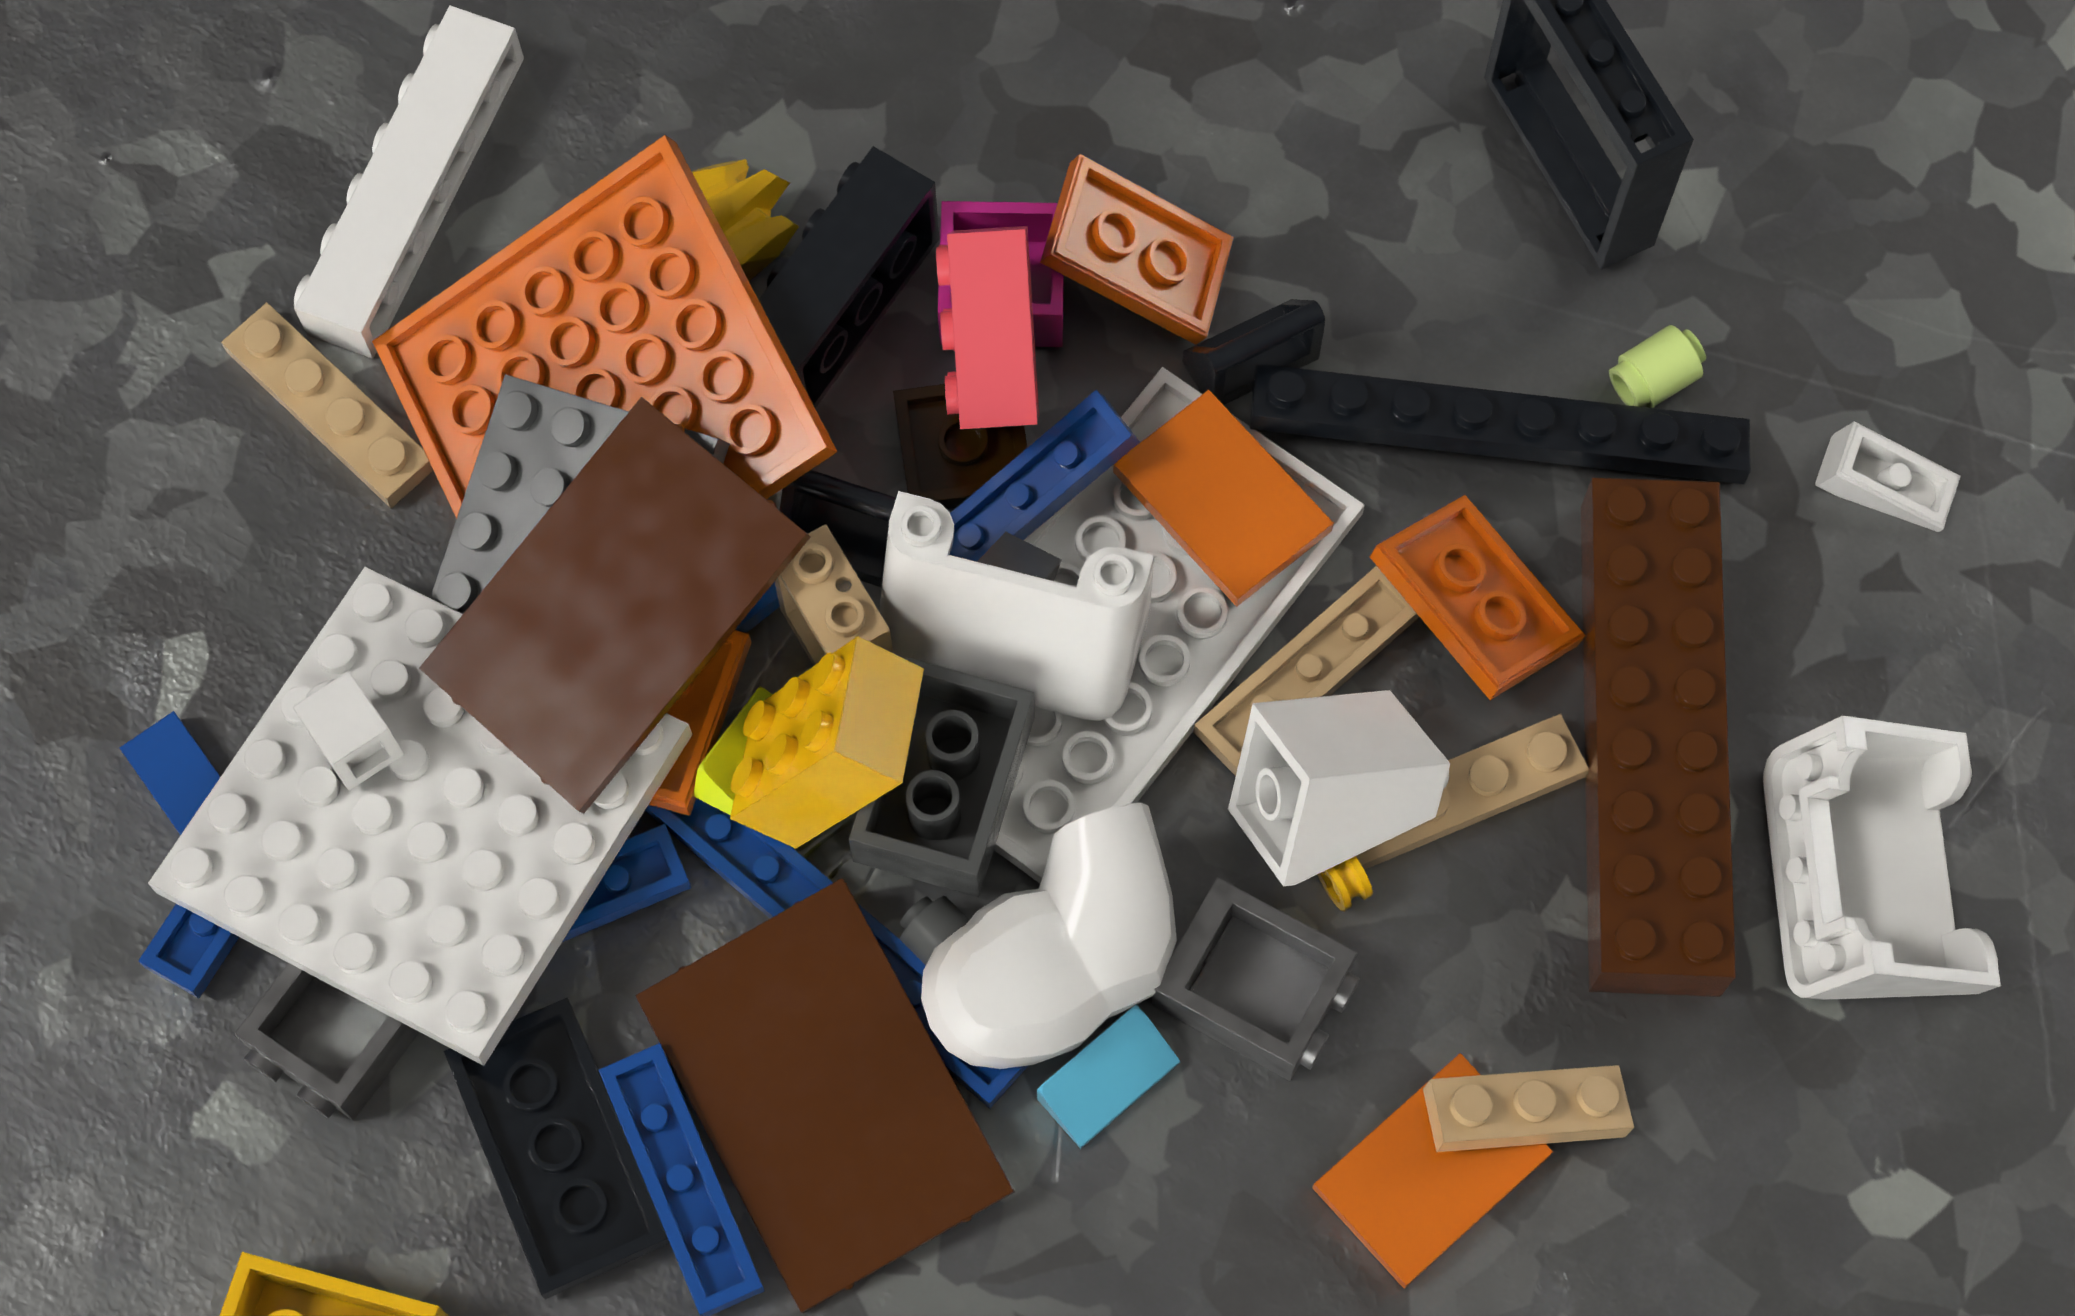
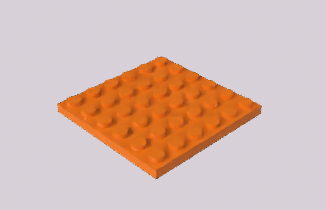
(613, 305)

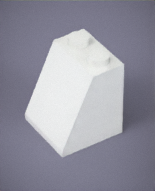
(1333, 779)

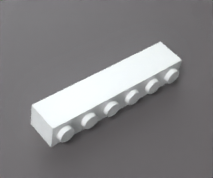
(408, 181)

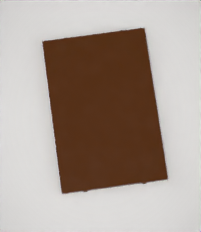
(613, 604)
(824, 1095)

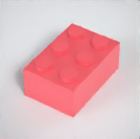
(989, 327)

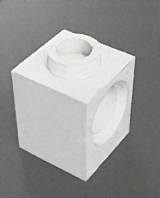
(348, 729)

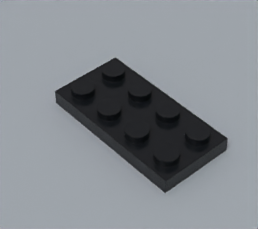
(558, 1151)

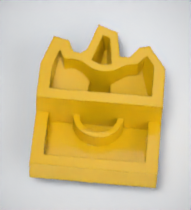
(745, 211)

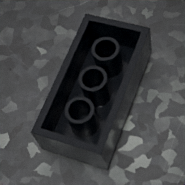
(850, 266)

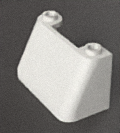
(1013, 627)
(1867, 863)

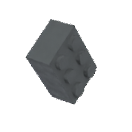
(954, 783)

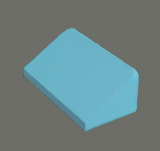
(1107, 1076)

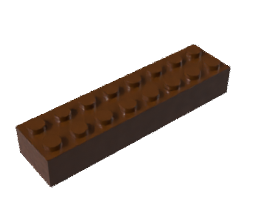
(1656, 739)

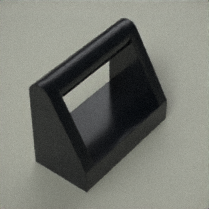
(1278, 337)
(852, 513)

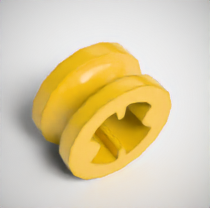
(1346, 882)

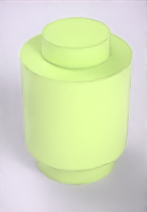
(1658, 367)

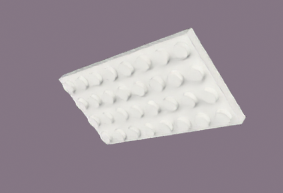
(1186, 655)

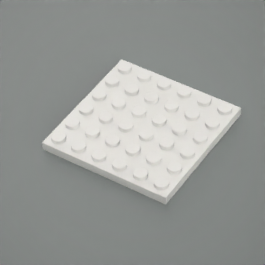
(430, 879)

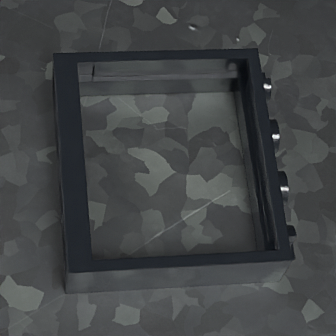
(1608, 212)

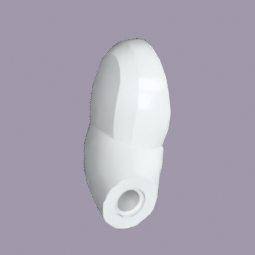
(1061, 958)

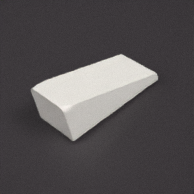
(1887, 477)

